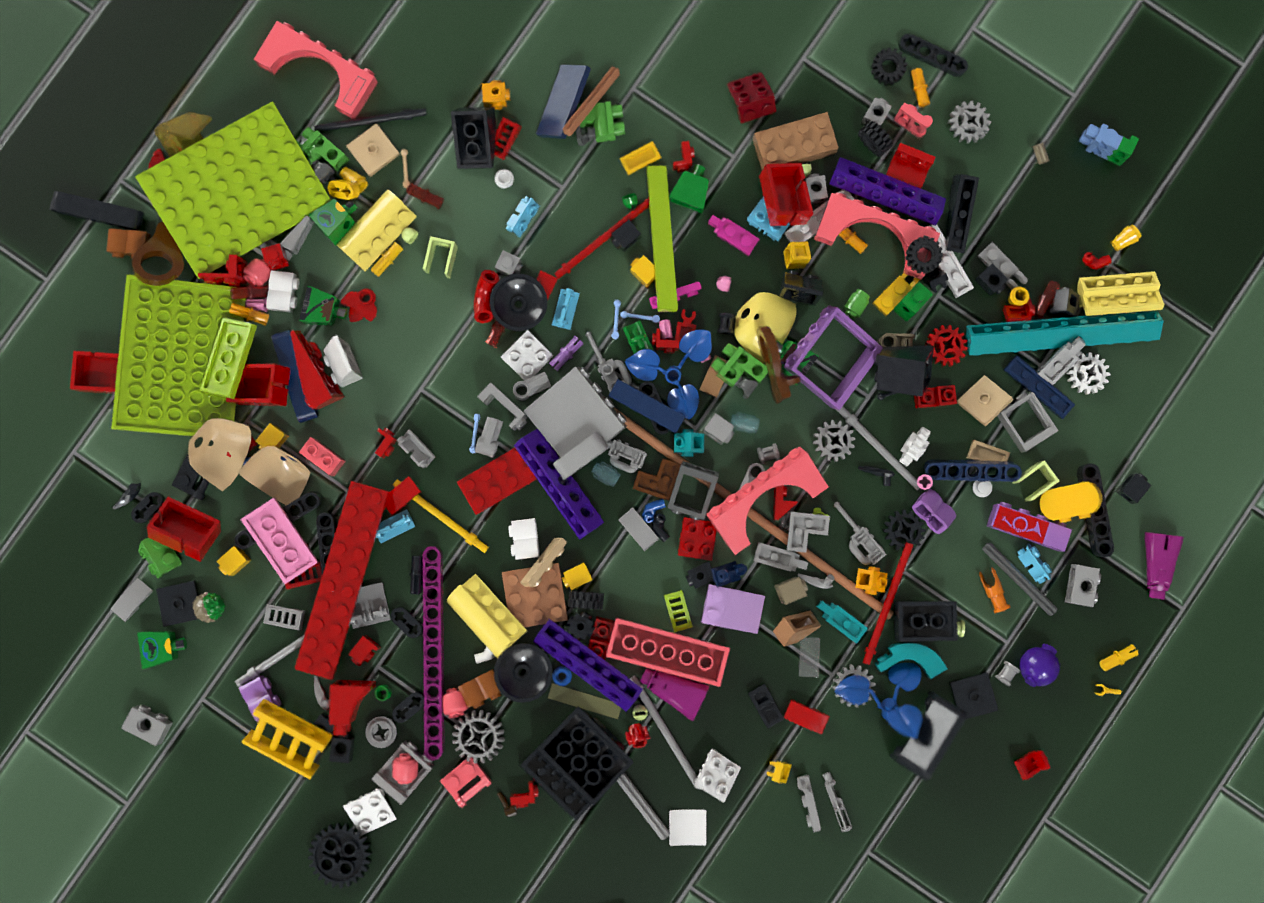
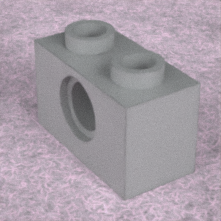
(719, 429)
(1074, 593)
(136, 724)

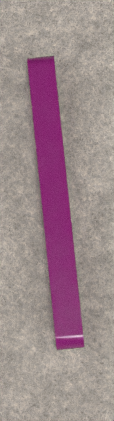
(429, 661)

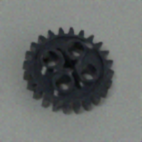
(342, 838)

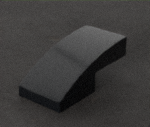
(766, 706)

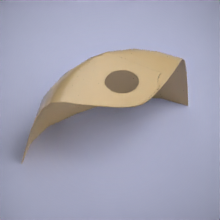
(212, 460)
(274, 476)

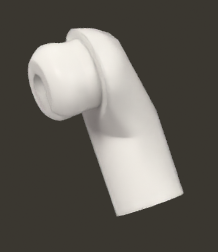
(484, 656)

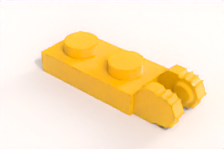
(893, 294)

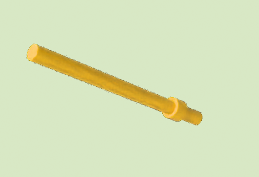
(470, 538)

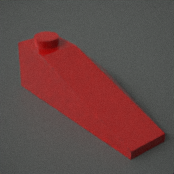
(315, 383)

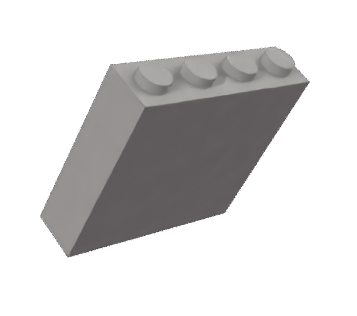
(574, 412)

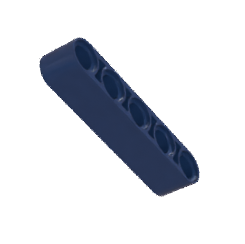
(286, 357)
(979, 475)

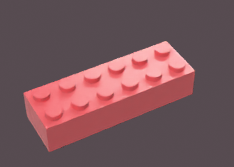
(668, 652)

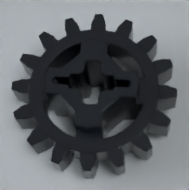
(916, 525)

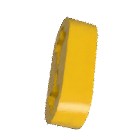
(342, 192)

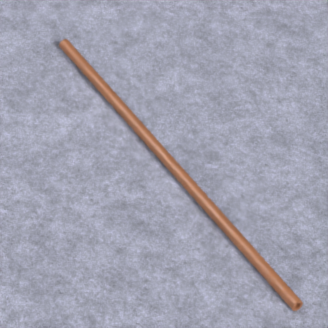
(760, 520)

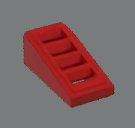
(513, 135)
(288, 585)

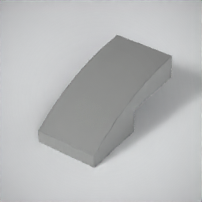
(638, 529)
(131, 599)

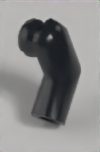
(658, 527)

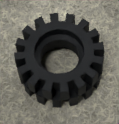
(893, 56)
(875, 138)
(929, 244)
(585, 600)

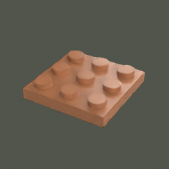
(535, 604)

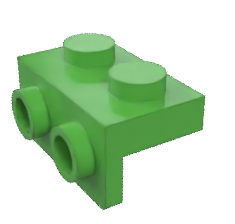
(160, 557)

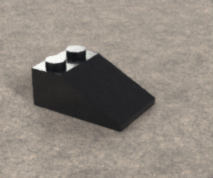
(474, 137)
(801, 288)
(925, 621)

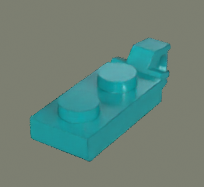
(842, 621)

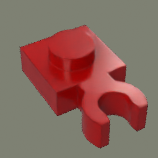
(686, 326)

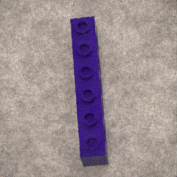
(888, 191)
(564, 493)
(588, 665)

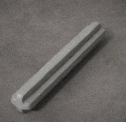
(643, 807)

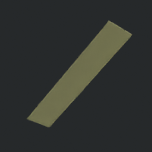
(584, 701)

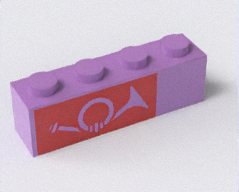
(1029, 527)

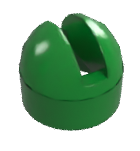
(630, 199)
(383, 697)

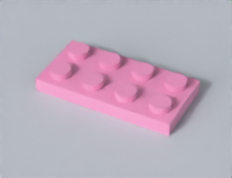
(279, 540)

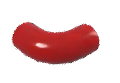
(483, 291)

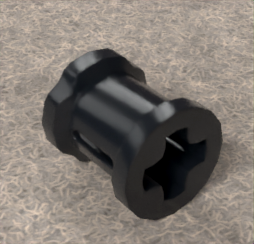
(726, 323)

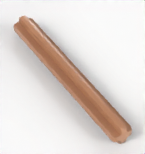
(591, 101)

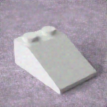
(342, 362)

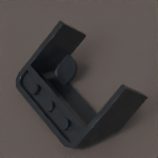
(934, 737)

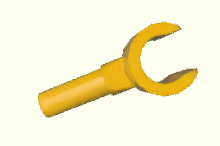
(1107, 690)

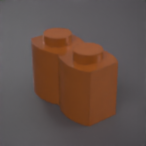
(125, 242)
(480, 689)

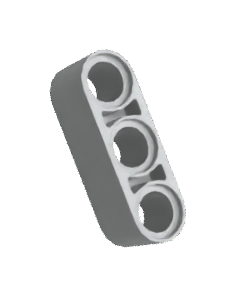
(580, 455)

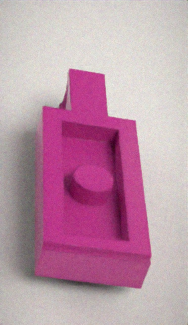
(734, 234)
(690, 290)

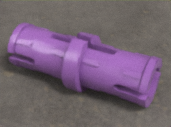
(566, 353)

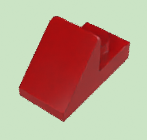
(779, 506)

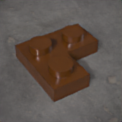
(659, 485)

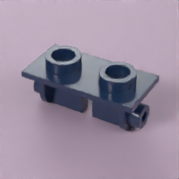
(728, 573)

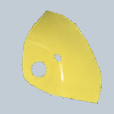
(773, 312)

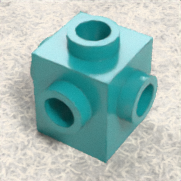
(685, 442)

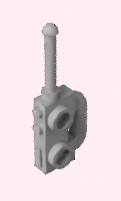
(607, 367)
(619, 449)
(862, 537)

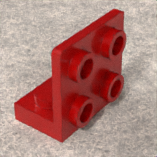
(910, 165)
(234, 278)

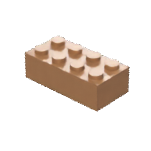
(796, 141)

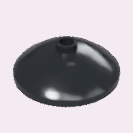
(522, 289)
(536, 677)

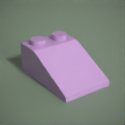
(732, 609)

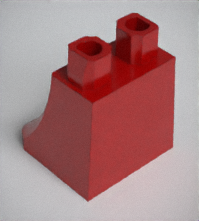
(345, 702)

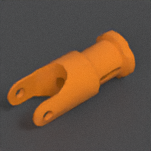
(995, 593)

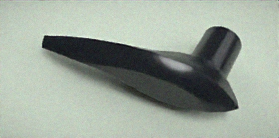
(879, 472)
(128, 495)

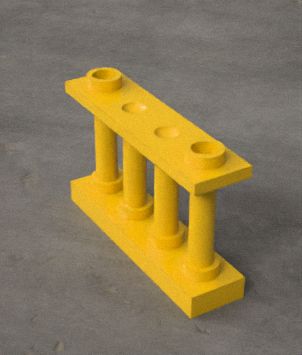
(294, 726)

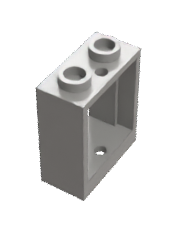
(1041, 414)

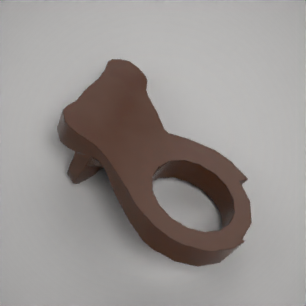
(163, 246)
(770, 353)

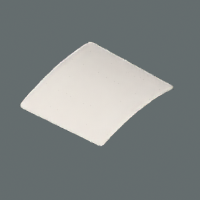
(687, 827)

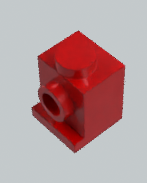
(275, 257)
(364, 650)

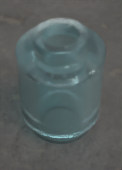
(745, 423)
(605, 473)

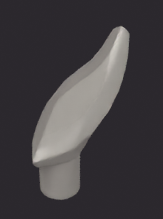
(817, 582)
(321, 694)

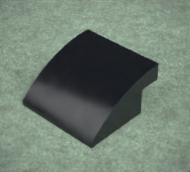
(576, 764)

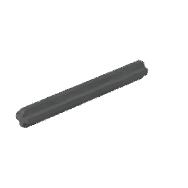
(1019, 579)

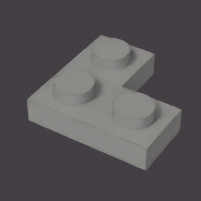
(801, 525)

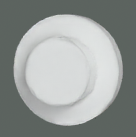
(504, 178)
(982, 488)

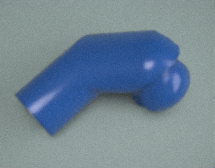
(650, 510)

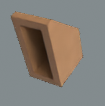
(796, 627)

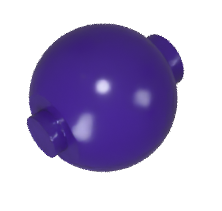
(1040, 665)

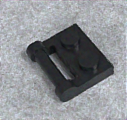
(187, 479)

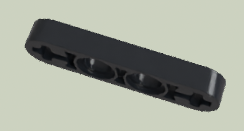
(931, 59)

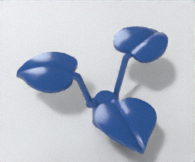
(645, 366)
(904, 675)

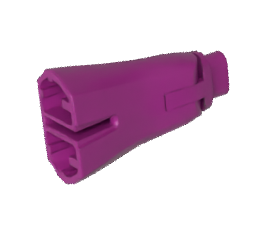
(1161, 560)
(678, 692)

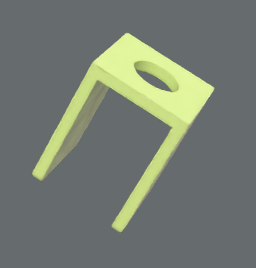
(430, 253)
(1050, 476)

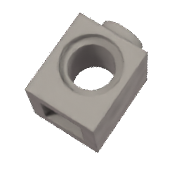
(877, 104)
(820, 196)

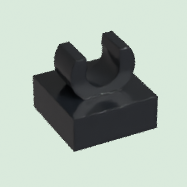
(935, 278)

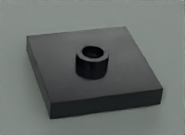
(177, 603)
(974, 695)

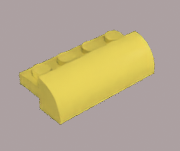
(376, 230)
(1120, 293)
(486, 615)

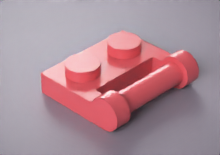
(908, 116)
(461, 776)

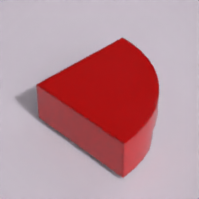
(158, 156)

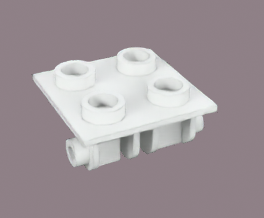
(526, 356)
(717, 775)
(370, 811)

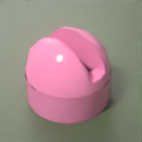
(723, 283)

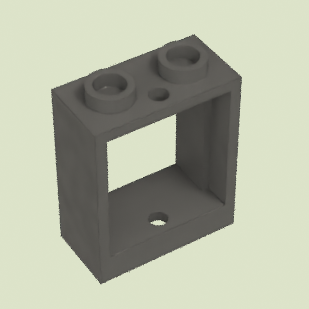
(700, 473)

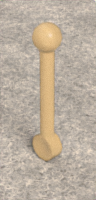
(404, 153)

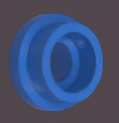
(557, 680)

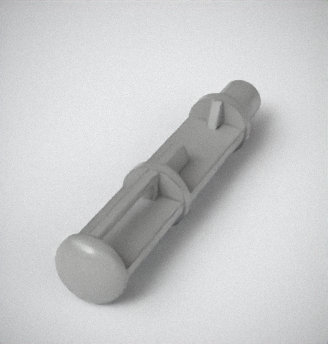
(837, 802)

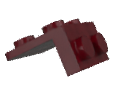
(752, 97)

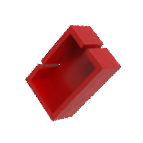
(780, 194)
(94, 372)
(262, 385)
(184, 529)

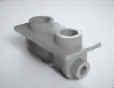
(421, 454)

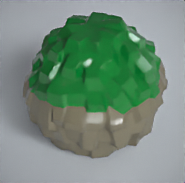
(208, 607)

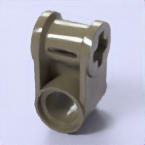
(897, 339)

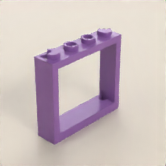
(855, 374)

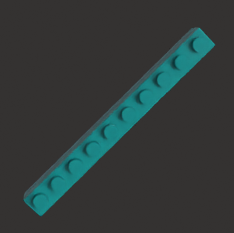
(1056, 332)

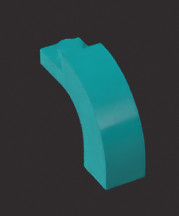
(924, 656)

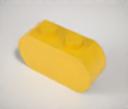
(1071, 501)

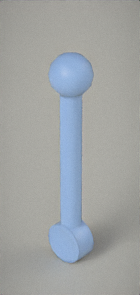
(617, 303)
(655, 319)
(476, 419)

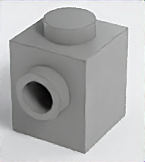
(508, 264)

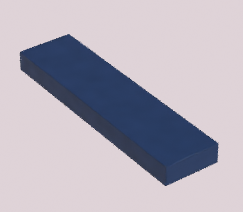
(1043, 390)
(646, 406)

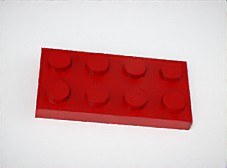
(496, 481)

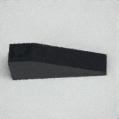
(960, 211)

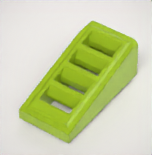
(667, 597)

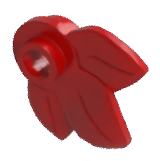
(359, 307)

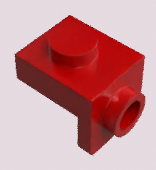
(687, 155)
(1019, 312)
(668, 346)
(386, 447)
(1032, 764)
(522, 799)

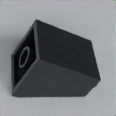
(904, 369)

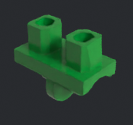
(637, 337)

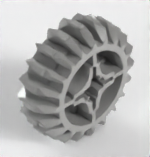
(482, 744)

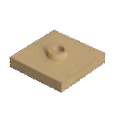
(373, 150)
(985, 400)

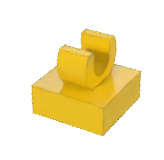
(781, 771)

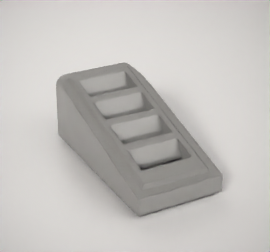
(296, 238)
(298, 621)

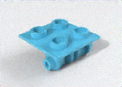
(760, 219)

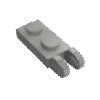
(994, 255)

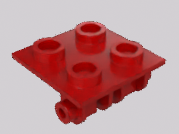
(697, 539)

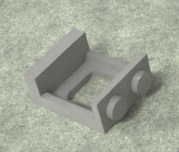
(492, 392)
(386, 781)

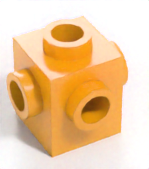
(495, 94)
(871, 580)

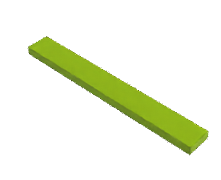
(662, 239)

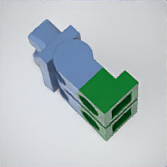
(1108, 143)

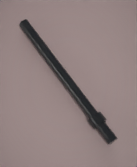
(406, 114)

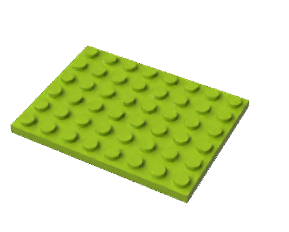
(234, 189)
(165, 355)

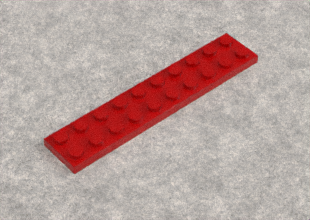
(342, 580)

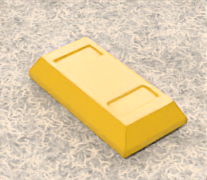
(640, 158)

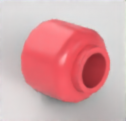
(257, 272)
(453, 703)
(405, 769)

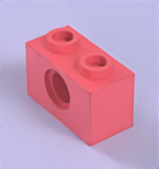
(322, 456)

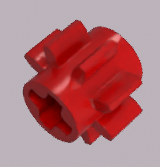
(637, 735)

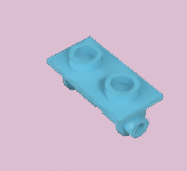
(527, 209)
(565, 308)
(394, 526)
(1040, 569)

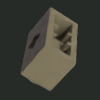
(791, 590)

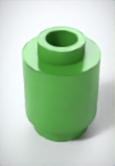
(856, 304)

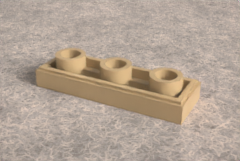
(544, 563)

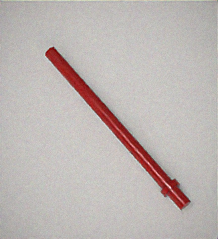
(566, 267)
(870, 650)

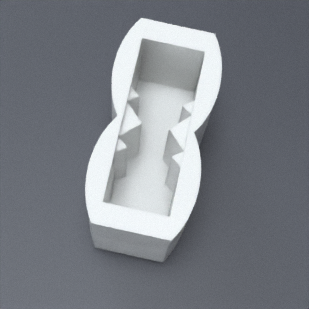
(282, 291)
(525, 539)

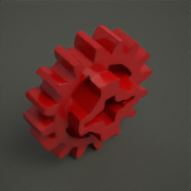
(952, 349)

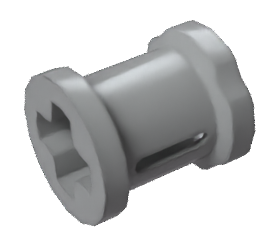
(768, 453)
(1007, 673)

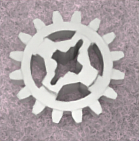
(1080, 371)
(914, 446)

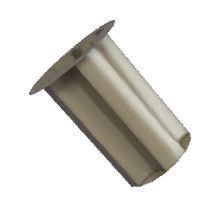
(1041, 153)

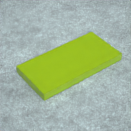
(228, 358)

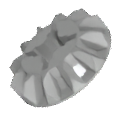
(377, 740)

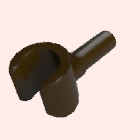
(509, 810)

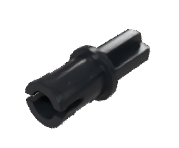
(416, 574)

